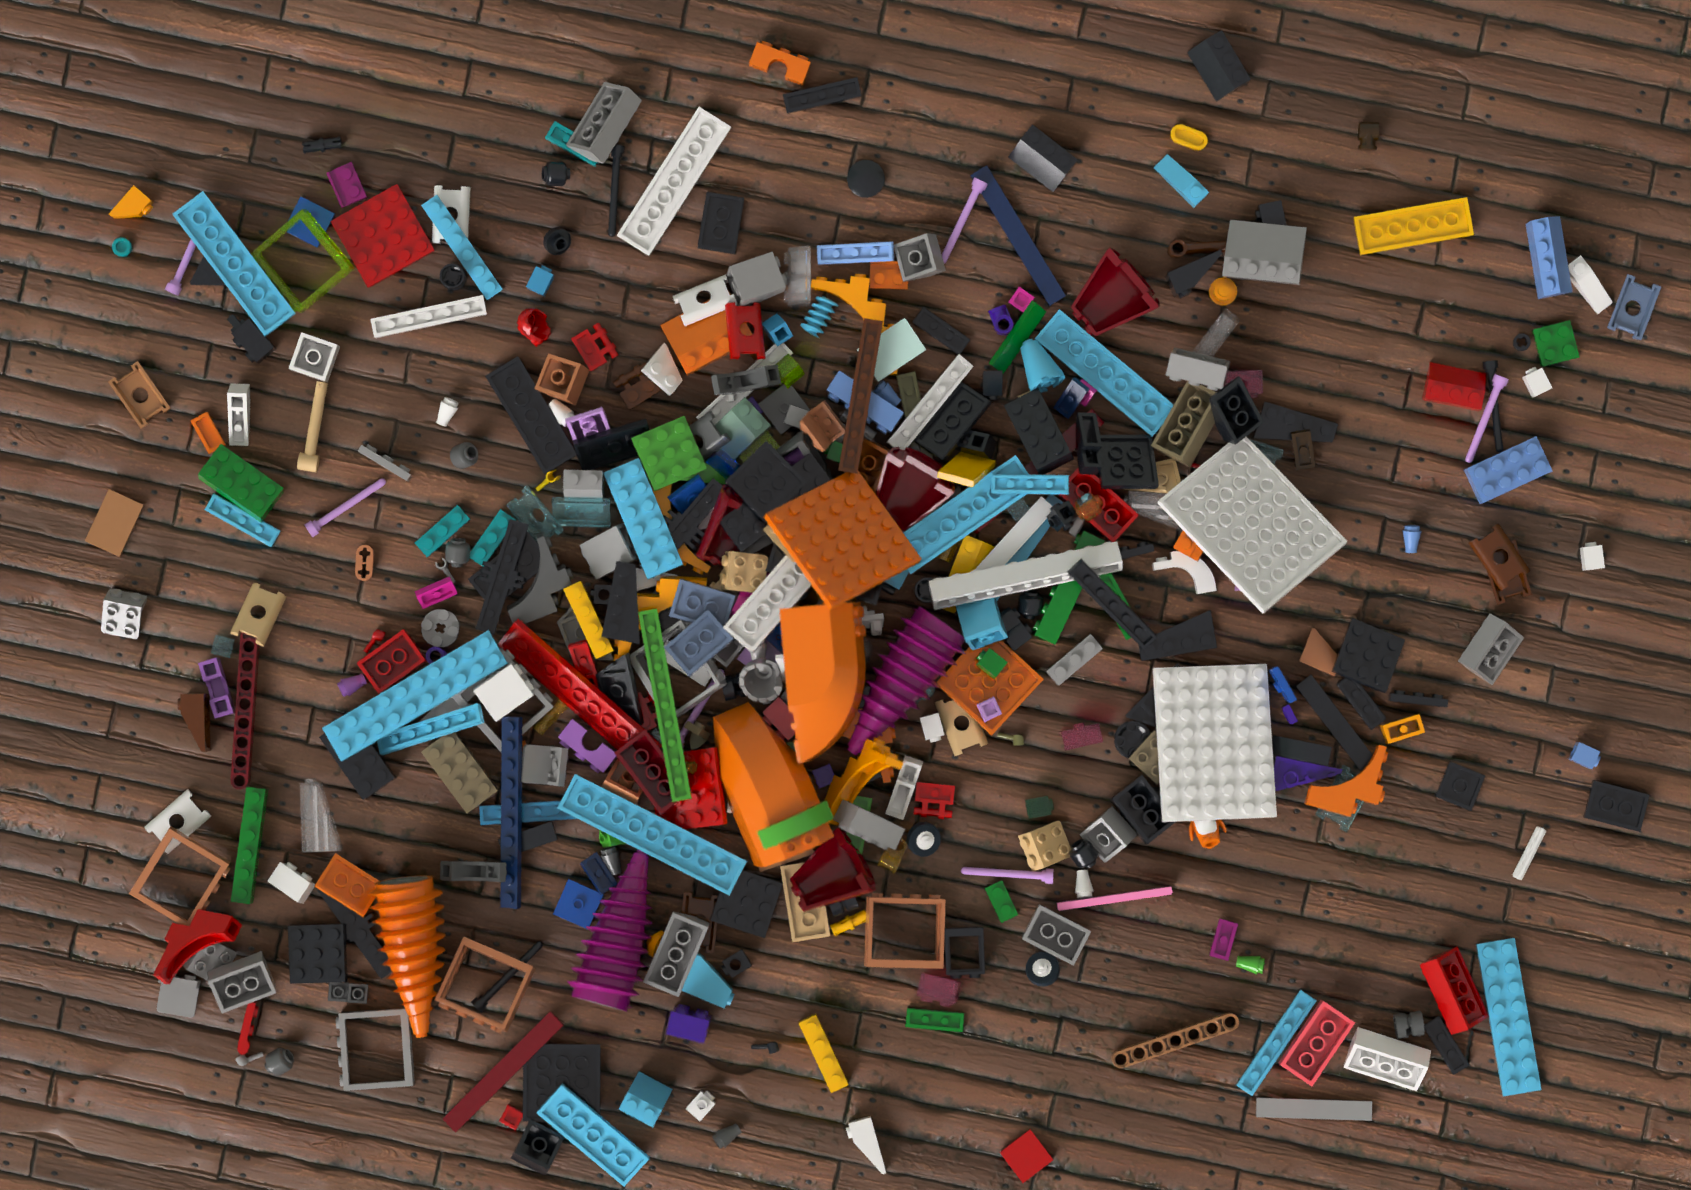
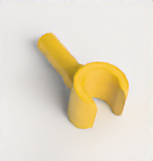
(549, 479)

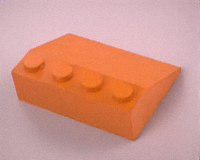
(700, 341)

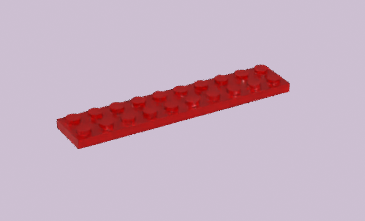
(570, 686)

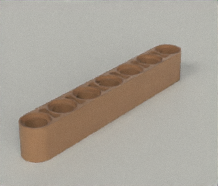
(1185, 1041)

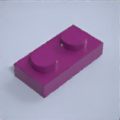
(1223, 939)

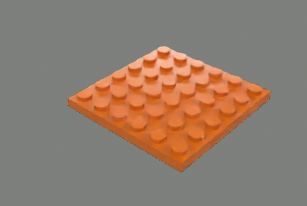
(842, 538)

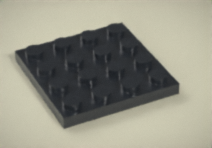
(571, 1064)

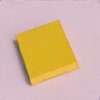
(966, 469)

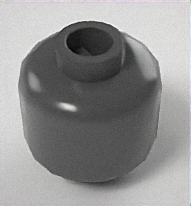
(464, 455)
(457, 552)
(279, 1061)

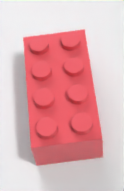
(1316, 1043)

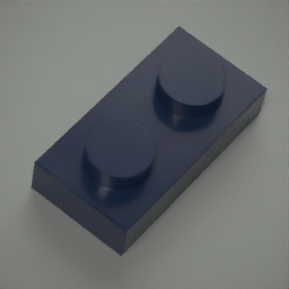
(1071, 398)
(598, 873)

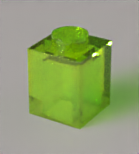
(789, 371)

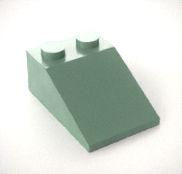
(743, 427)

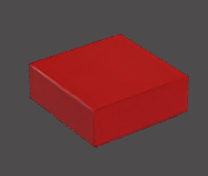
(511, 1117)

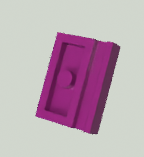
(346, 185)

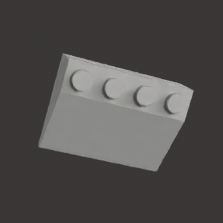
(1264, 252)

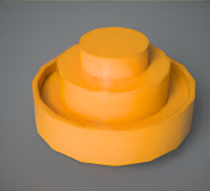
(1222, 291)
(653, 943)

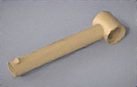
(309, 460)

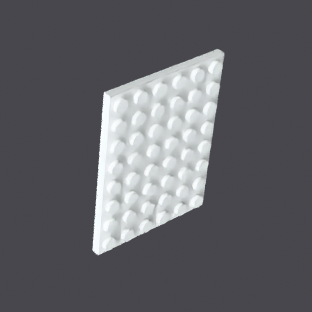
(1252, 523)
(1214, 742)

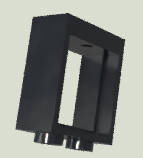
(964, 931)

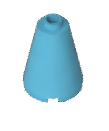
(1040, 367)

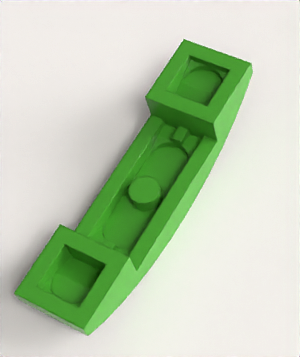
(795, 825)

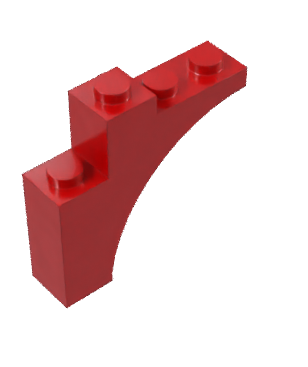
(185, 941)

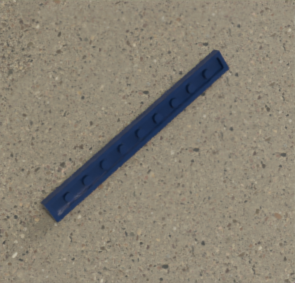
(511, 810)

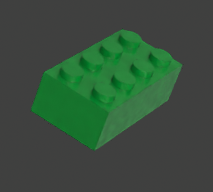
(240, 483)

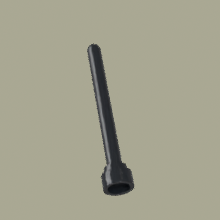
(617, 153)
(1490, 368)
(481, 1002)

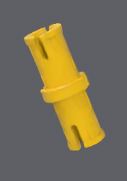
(849, 922)

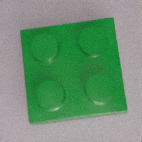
(1555, 343)

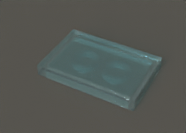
(582, 512)

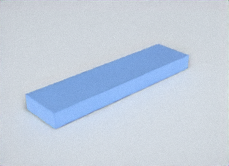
(855, 253)

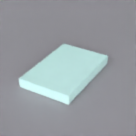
(896, 348)

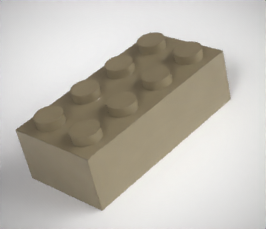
(1186, 425)
(460, 771)

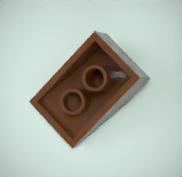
(196, 713)

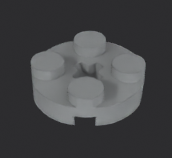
(430, 623)

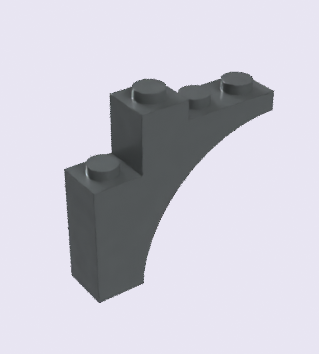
(549, 579)

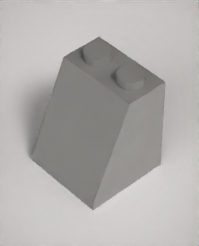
(756, 279)
(583, 484)
(608, 548)

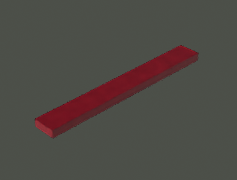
(503, 1072)

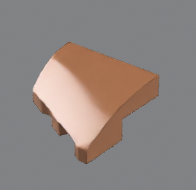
(1318, 653)

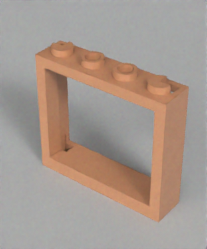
(212, 888)
(466, 944)
(906, 963)

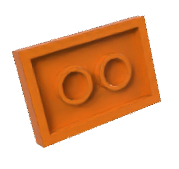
(347, 884)

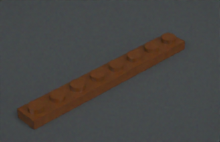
(860, 395)

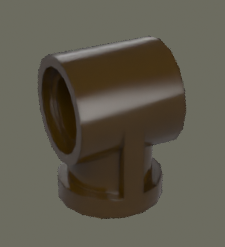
(1367, 135)

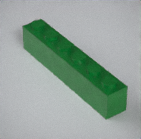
(1063, 599)
(249, 845)

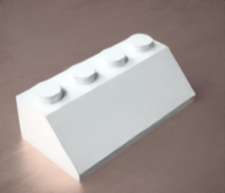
(1387, 1059)

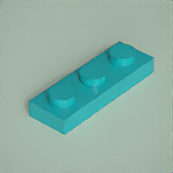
(560, 136)
(442, 531)
(491, 538)

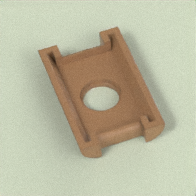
(128, 384)

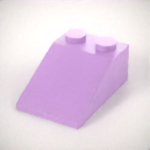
(588, 423)

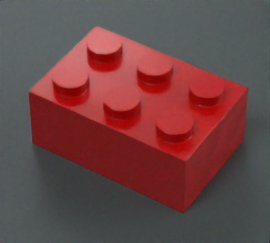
(392, 661)

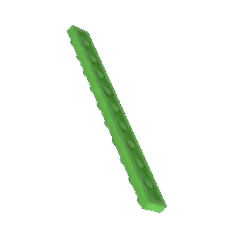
(664, 705)

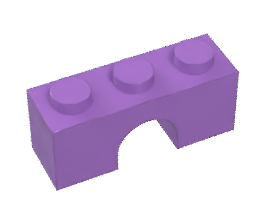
(217, 685)
(573, 736)

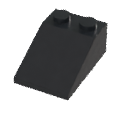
(1186, 277)
(1234, 411)

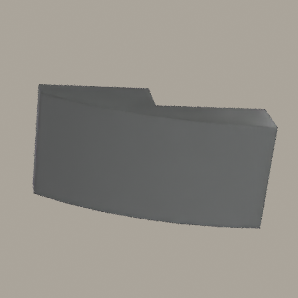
(348, 992)

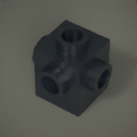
(1062, 516)

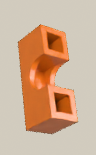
(765, 55)

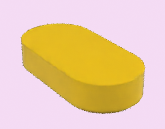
(1188, 137)

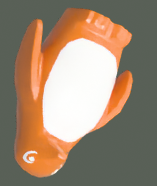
(1206, 832)

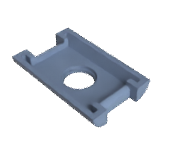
(1645, 297)

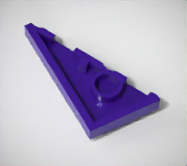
(1295, 772)

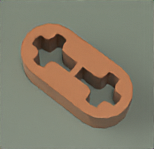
(369, 563)

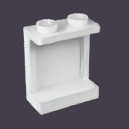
(504, 691)

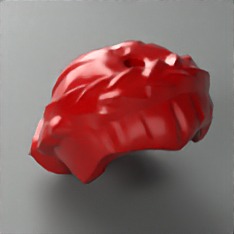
(533, 325)

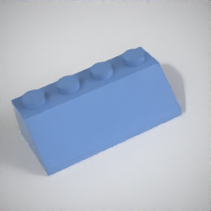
(1548, 257)

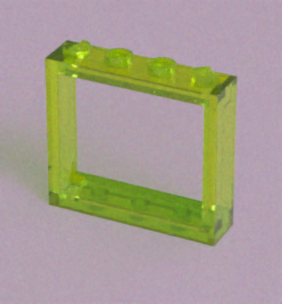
(326, 242)

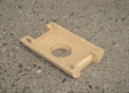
(258, 627)
(959, 739)

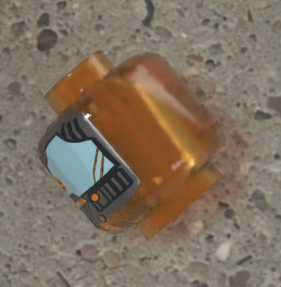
(1088, 506)

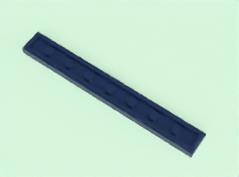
(1019, 237)

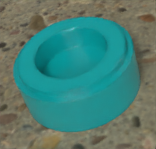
(122, 247)

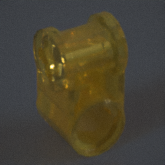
(892, 856)

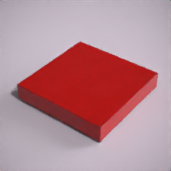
(1026, 1156)

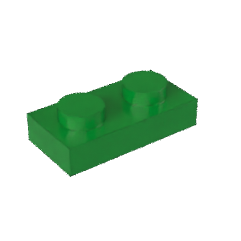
(1001, 901)

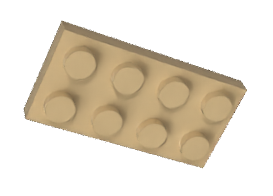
(806, 924)

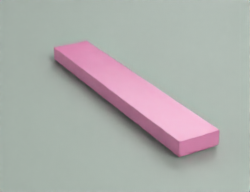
(1113, 898)

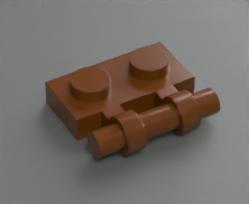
(638, 392)

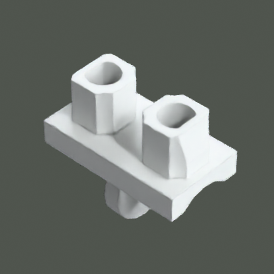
(873, 621)

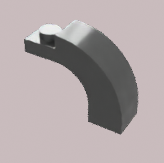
(746, 380)
(473, 871)

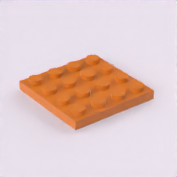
(971, 685)

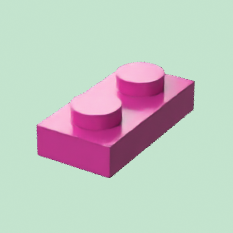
(436, 592)

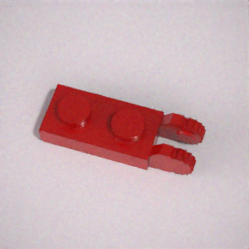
(583, 659)
(247, 1028)

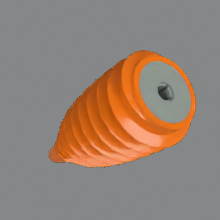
(410, 940)

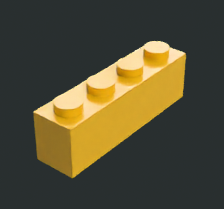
(588, 619)
(823, 1053)

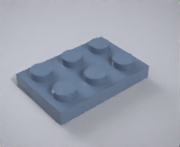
(695, 599)
(698, 643)

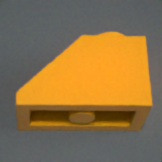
(132, 205)

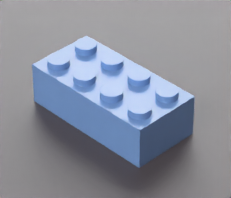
(879, 411)
(1508, 470)

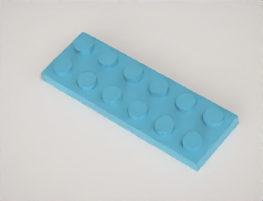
(643, 518)
(593, 1134)

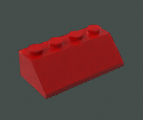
(1115, 514)
(1454, 990)

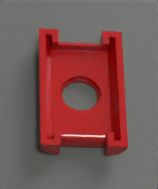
(739, 342)

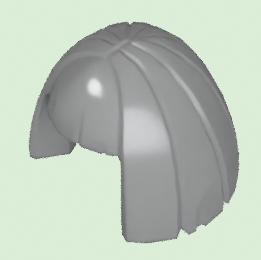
(761, 680)

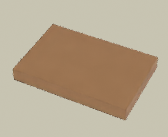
(114, 523)

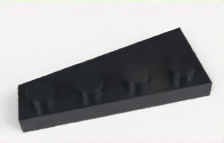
(1282, 421)
(622, 609)
(1186, 637)

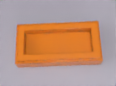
(207, 432)

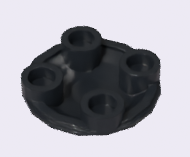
(865, 178)
(1129, 737)

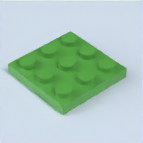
(669, 453)

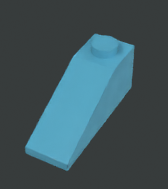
(1181, 181)

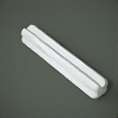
(1529, 853)

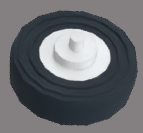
(923, 839)
(1042, 969)

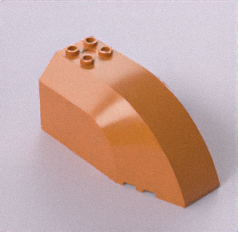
(822, 673)
(763, 783)

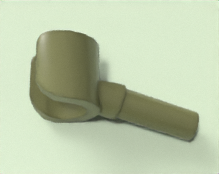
(1017, 739)

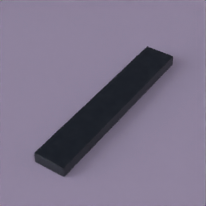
(1112, 604)
(1335, 722)

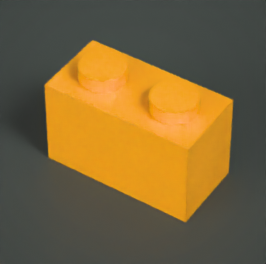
(1402, 728)

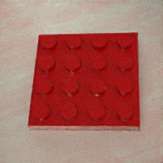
(382, 236)
(707, 794)

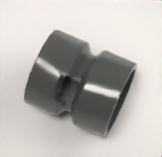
(1408, 1024)

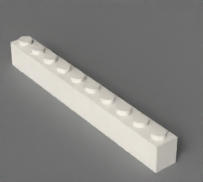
(1021, 575)

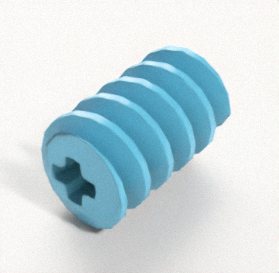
(818, 315)

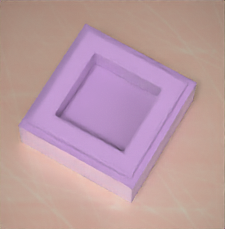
(989, 709)

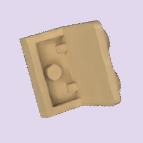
(742, 571)
(1045, 845)

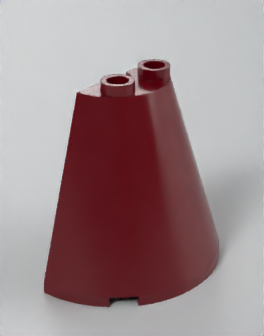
(1113, 295)
(911, 486)
(715, 538)
(832, 874)

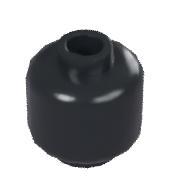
(555, 173)
(1030, 604)
(1083, 853)

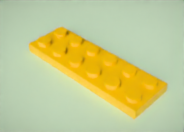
(1413, 226)

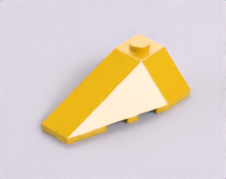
(969, 556)

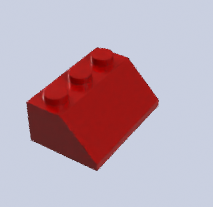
(1454, 386)

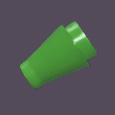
(1251, 963)

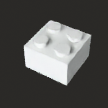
(314, 357)

